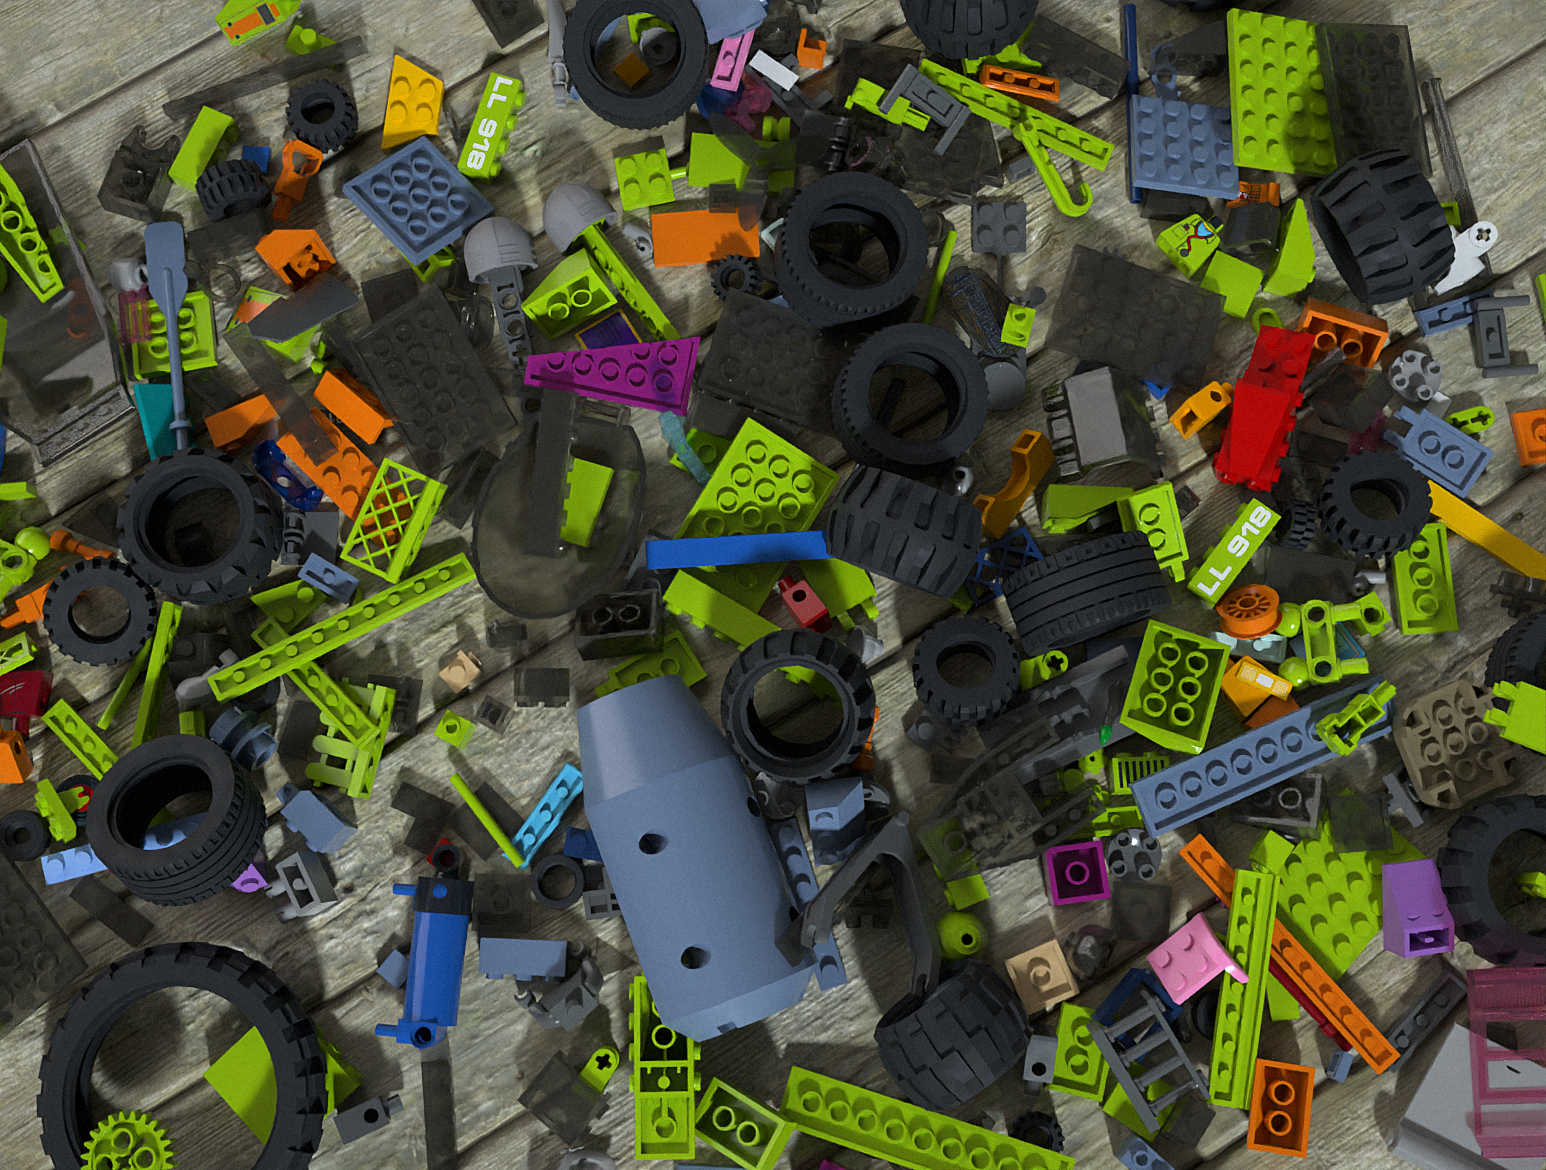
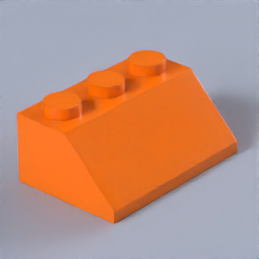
(295, 256)
(1354, 332)
(1280, 1108)

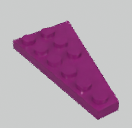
(634, 375)

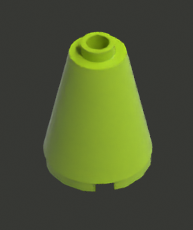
(950, 931)

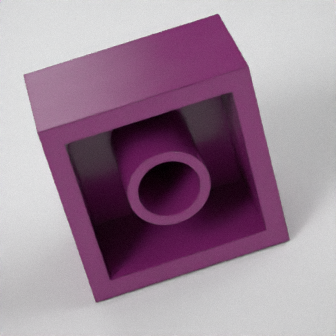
(1075, 873)

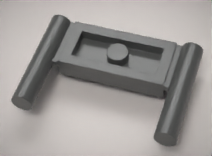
(930, 100)
(1493, 340)

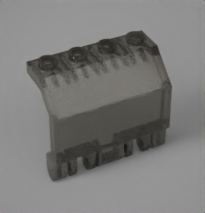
(1100, 423)

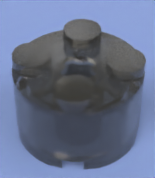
(541, 685)

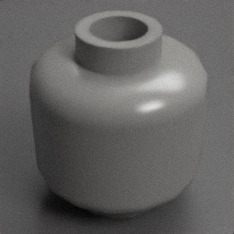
(128, 275)

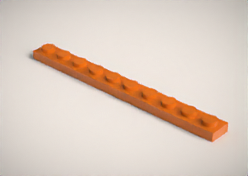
(1298, 964)

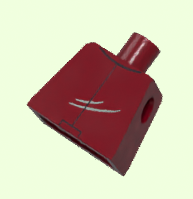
(24, 697)

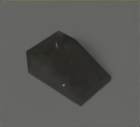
(508, 18)
(1195, 53)
(1287, 807)

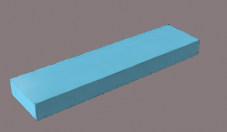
(548, 814)

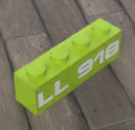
(491, 129)
(1232, 553)

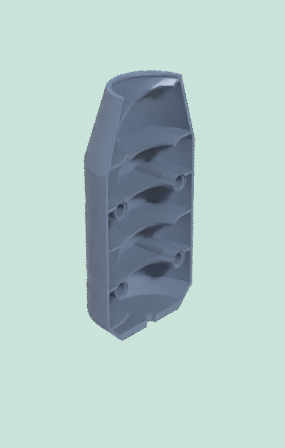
(688, 859)

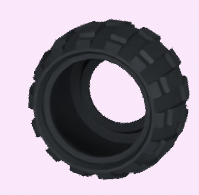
(957, 1038)

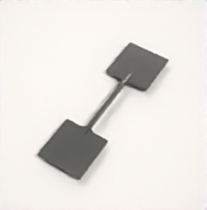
(1000, 230)

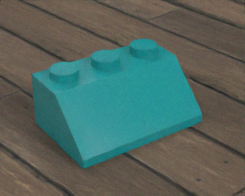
(156, 415)

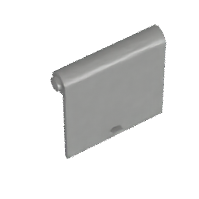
(1440, 1118)

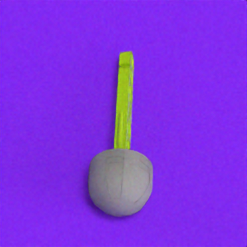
(577, 219)

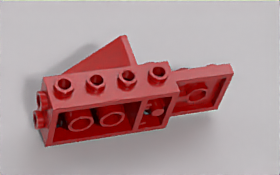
(1264, 409)

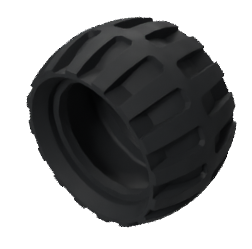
(968, 26)
(1383, 226)
(904, 531)
(796, 760)

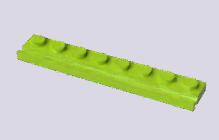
(1242, 1003)

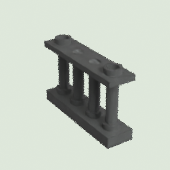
(1135, 1085)

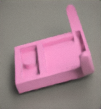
(1192, 959)

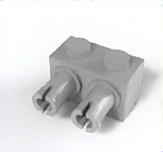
(305, 884)

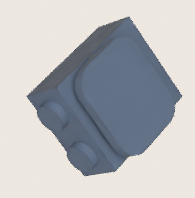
(730, 17)

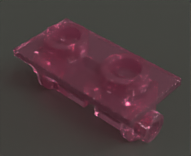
(1368, 439)

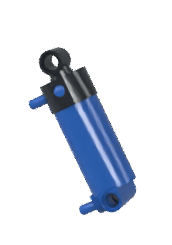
(436, 952)

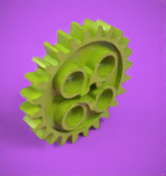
(111, 1143)

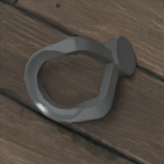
(1036, 296)

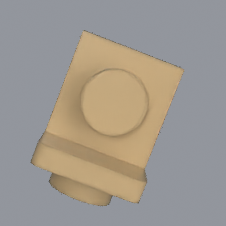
(461, 672)

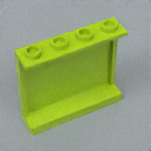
(248, 1080)

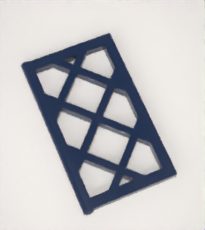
(1002, 543)

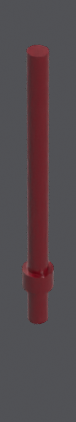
(1325, 1025)

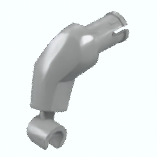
(197, 689)

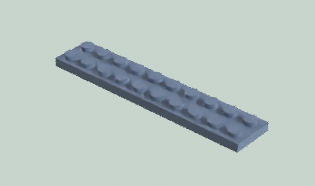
(1249, 761)

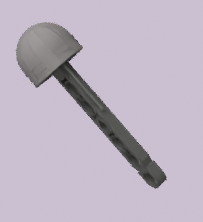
(501, 254)

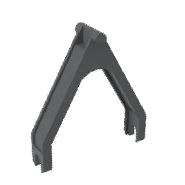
(890, 847)

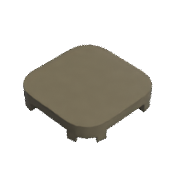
(1450, 747)

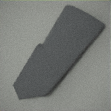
(307, 307)

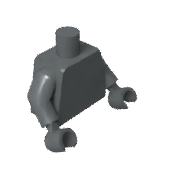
(570, 998)

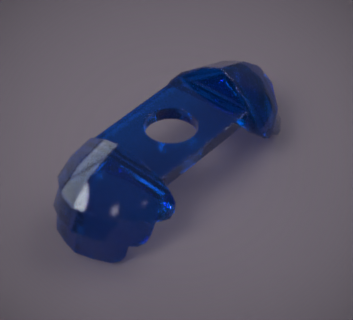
(269, 463)

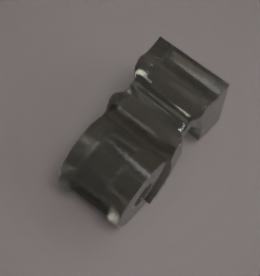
(1186, 501)

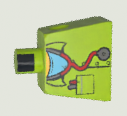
(1190, 242)

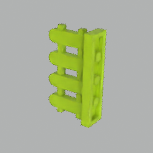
(361, 764)

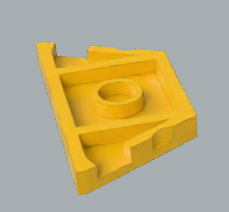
(412, 105)

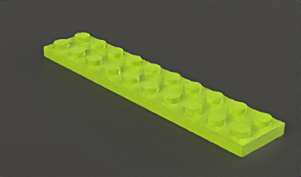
(904, 1131)

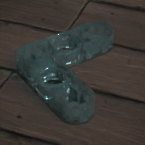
(675, 437)

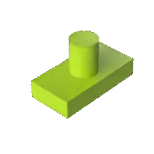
(306, 40)

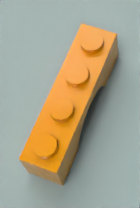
(1031, 460)

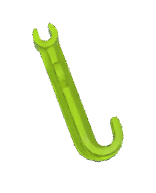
(1049, 173)

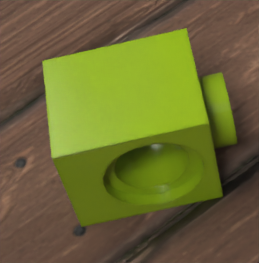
(1018, 325)
(1380, 616)
(455, 729)
(1269, 853)

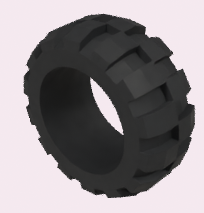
(1465, 879)

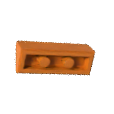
(1019, 82)

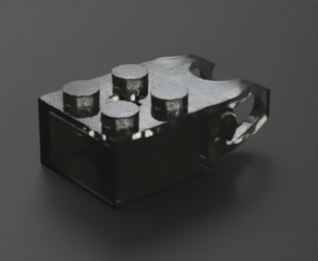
(139, 178)

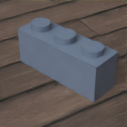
(524, 958)

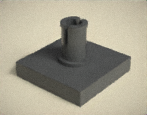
(1404, 795)

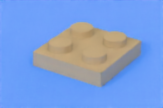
(1041, 976)

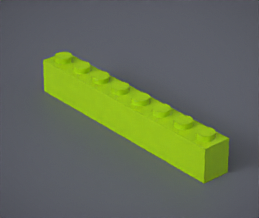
(736, 624)

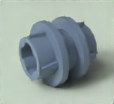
(241, 737)

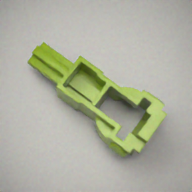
(869, 98)
(1361, 712)

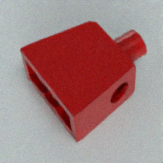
(804, 605)

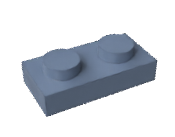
(329, 578)

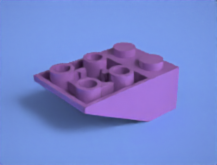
(1415, 909)

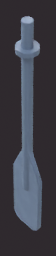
(169, 289)

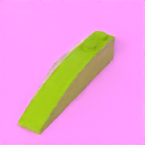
(23, 243)

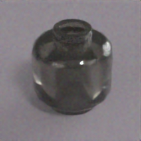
(505, 634)

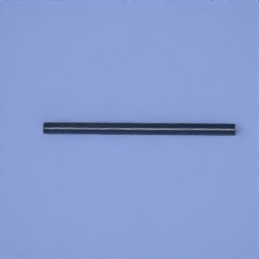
(1131, 86)

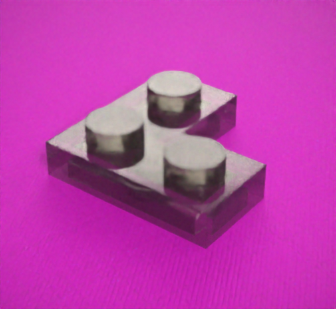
(429, 815)

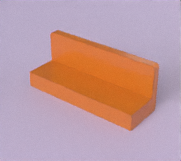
(352, 404)

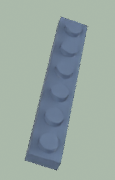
(804, 888)

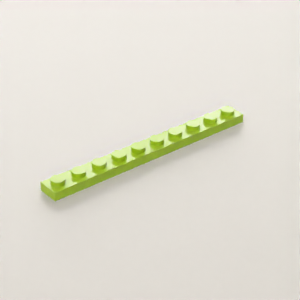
(341, 628)

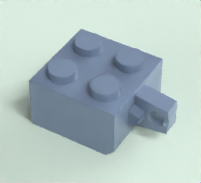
(315, 818)

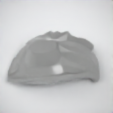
(585, 1159)

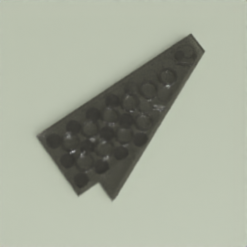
(965, 163)

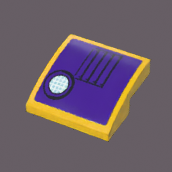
(607, 332)

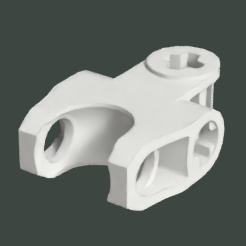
(1466, 255)

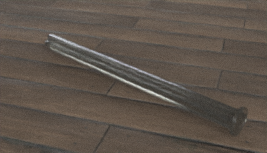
(1453, 163)

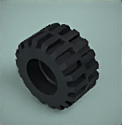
(314, 98)
(232, 189)

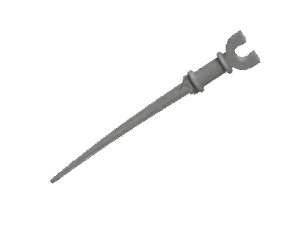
(557, 23)

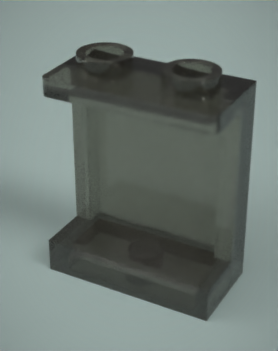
(564, 1100)

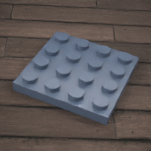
(1182, 147)
(418, 200)

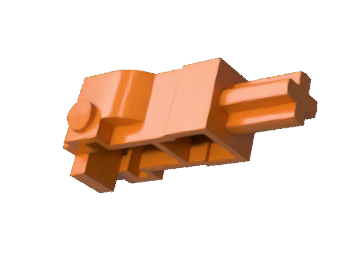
(290, 185)
(30, 607)

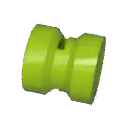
(776, 129)

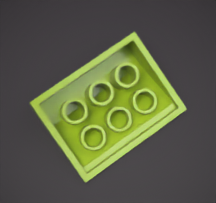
(1175, 687)

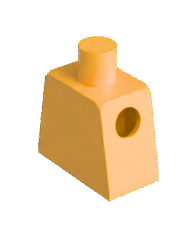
(1202, 408)
(1239, 695)

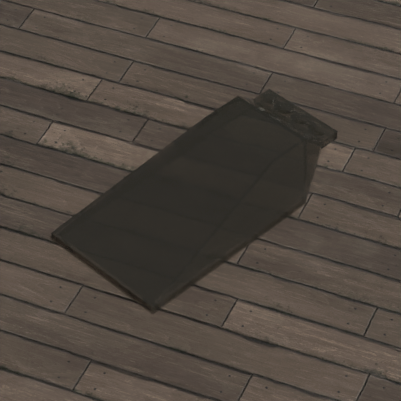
(63, 356)

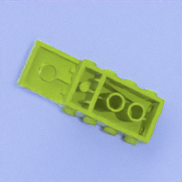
(661, 1081)

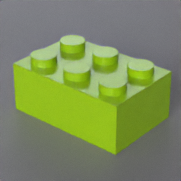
(742, 1125)

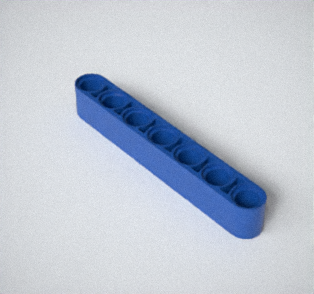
(736, 549)

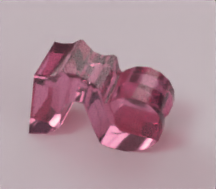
(754, 100)

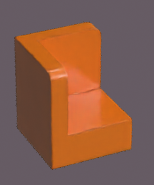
(811, 51)

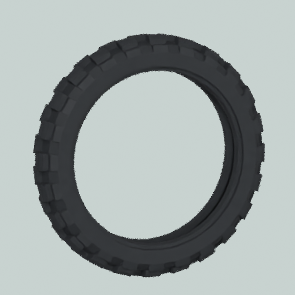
(200, 965)

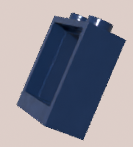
(1120, 994)

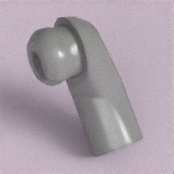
(642, 237)

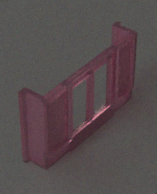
(1504, 996)

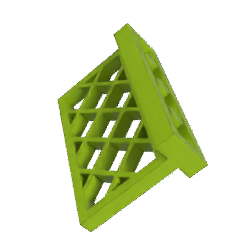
(416, 526)

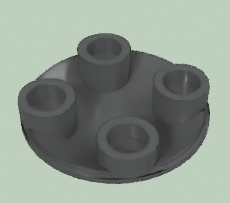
(1133, 855)

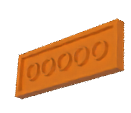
(348, 480)

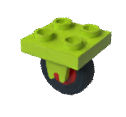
(66, 805)

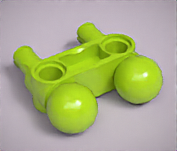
(28, 547)
(1319, 643)

